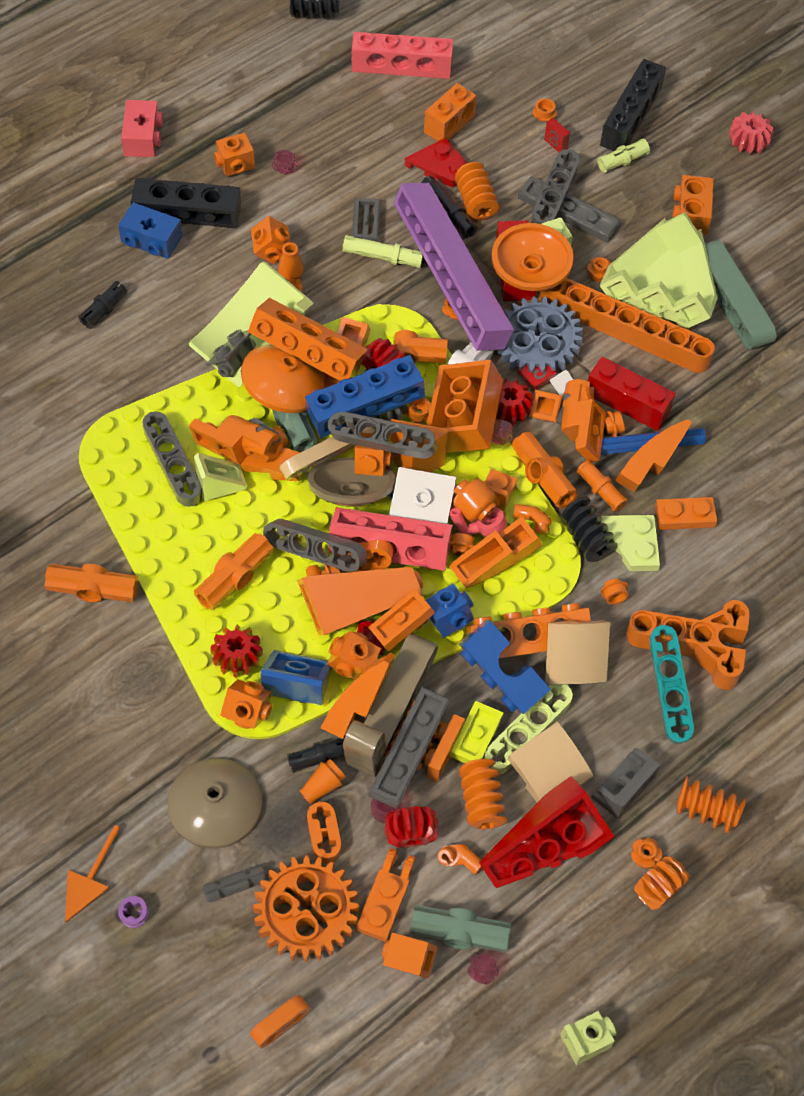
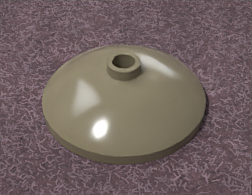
(337, 483)
(217, 820)

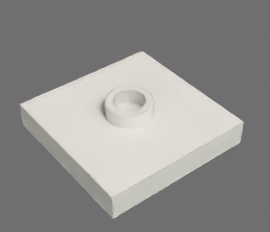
(422, 495)

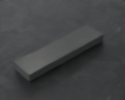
(574, 211)
(409, 748)

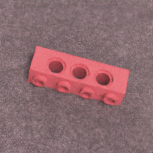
(402, 55)
(413, 540)

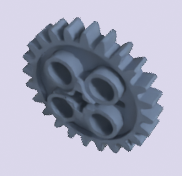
(541, 336)

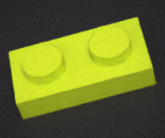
(476, 733)

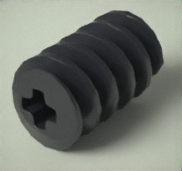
(313, 6)
(587, 530)

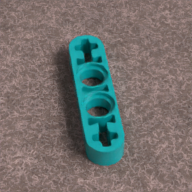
(668, 684)

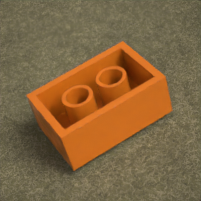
(466, 404)

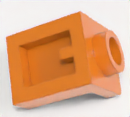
(502, 486)

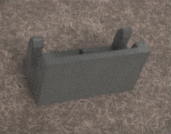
(626, 782)

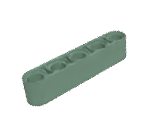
(738, 299)

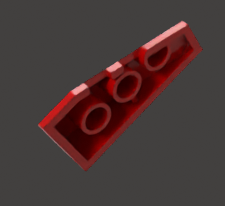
(554, 830)

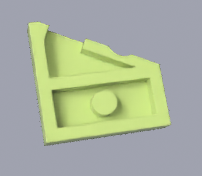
(635, 540)

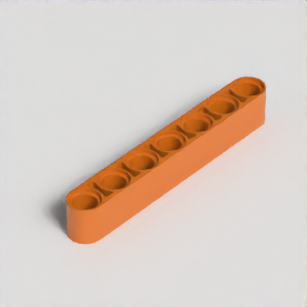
(633, 325)

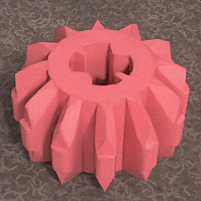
(751, 132)

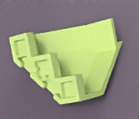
(666, 274)

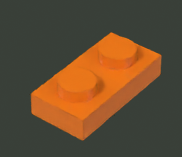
(685, 513)
(401, 620)
(438, 758)

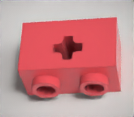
(140, 128)

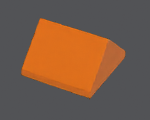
(429, 464)

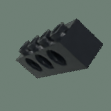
(633, 105)
(190, 202)

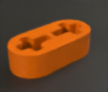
(375, 561)
(317, 833)
(280, 1021)

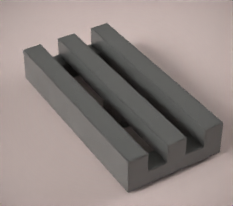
(366, 202)

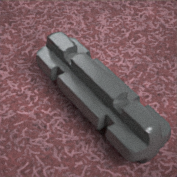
(234, 883)

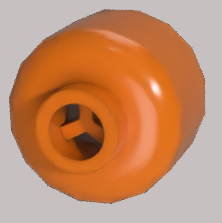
(474, 500)

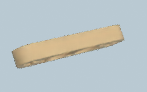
(315, 455)

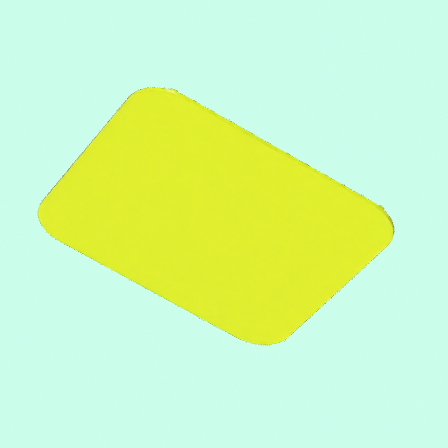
(179, 545)

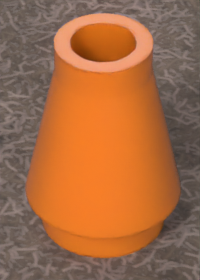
(290, 262)
(323, 781)

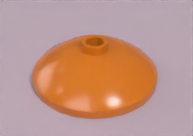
(532, 257)
(279, 379)

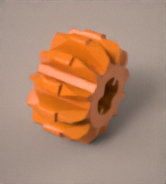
(661, 882)

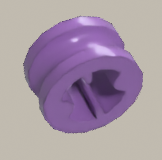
(130, 921)

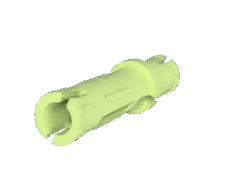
(378, 250)

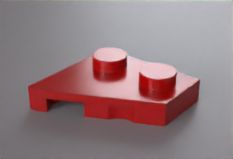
(437, 160)

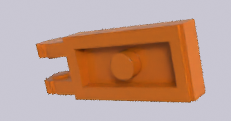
(385, 898)

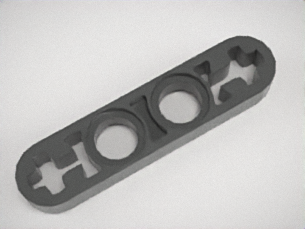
(552, 188)
(383, 431)
(174, 457)
(314, 549)

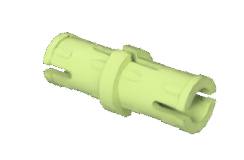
(623, 155)

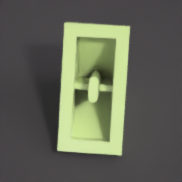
(218, 476)

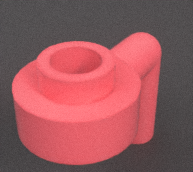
(493, 522)

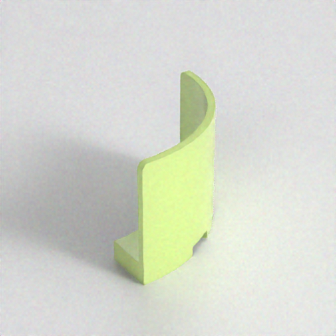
(239, 312)

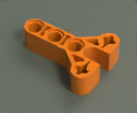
(714, 629)

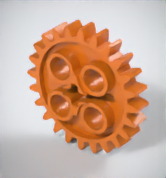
(284, 927)

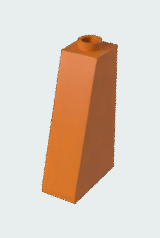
(353, 596)

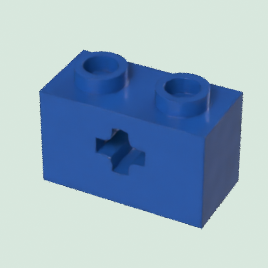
(150, 230)

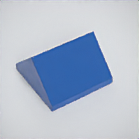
(296, 677)

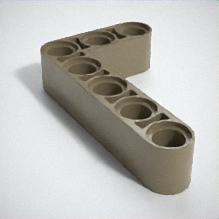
(368, 742)

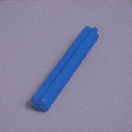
(634, 442)

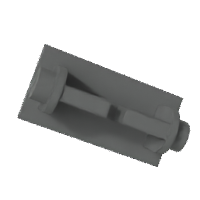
(232, 353)

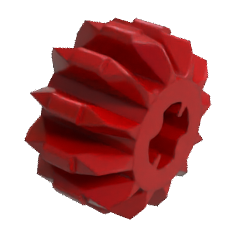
(381, 353)
(514, 402)
(236, 650)
(411, 826)

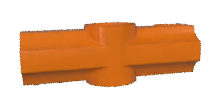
(544, 470)
(233, 571)
(91, 583)

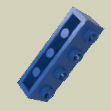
(367, 394)

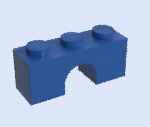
(519, 689)

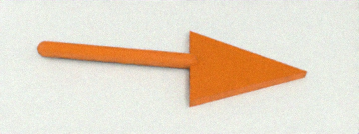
(84, 890)

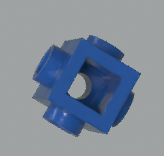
(450, 610)

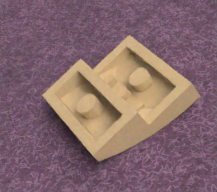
(577, 652)
(549, 761)

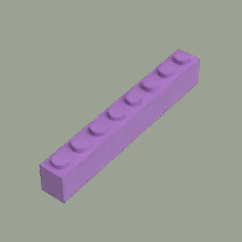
(453, 267)

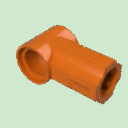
(421, 348)

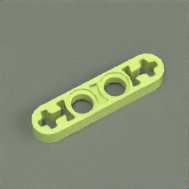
(528, 727)

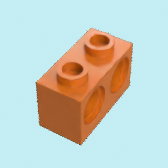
(450, 113)
(695, 199)

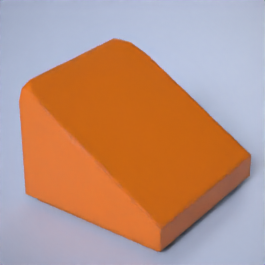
(546, 406)

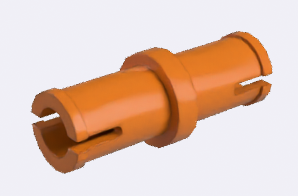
(602, 485)

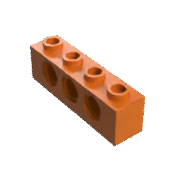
(307, 340)
(514, 625)

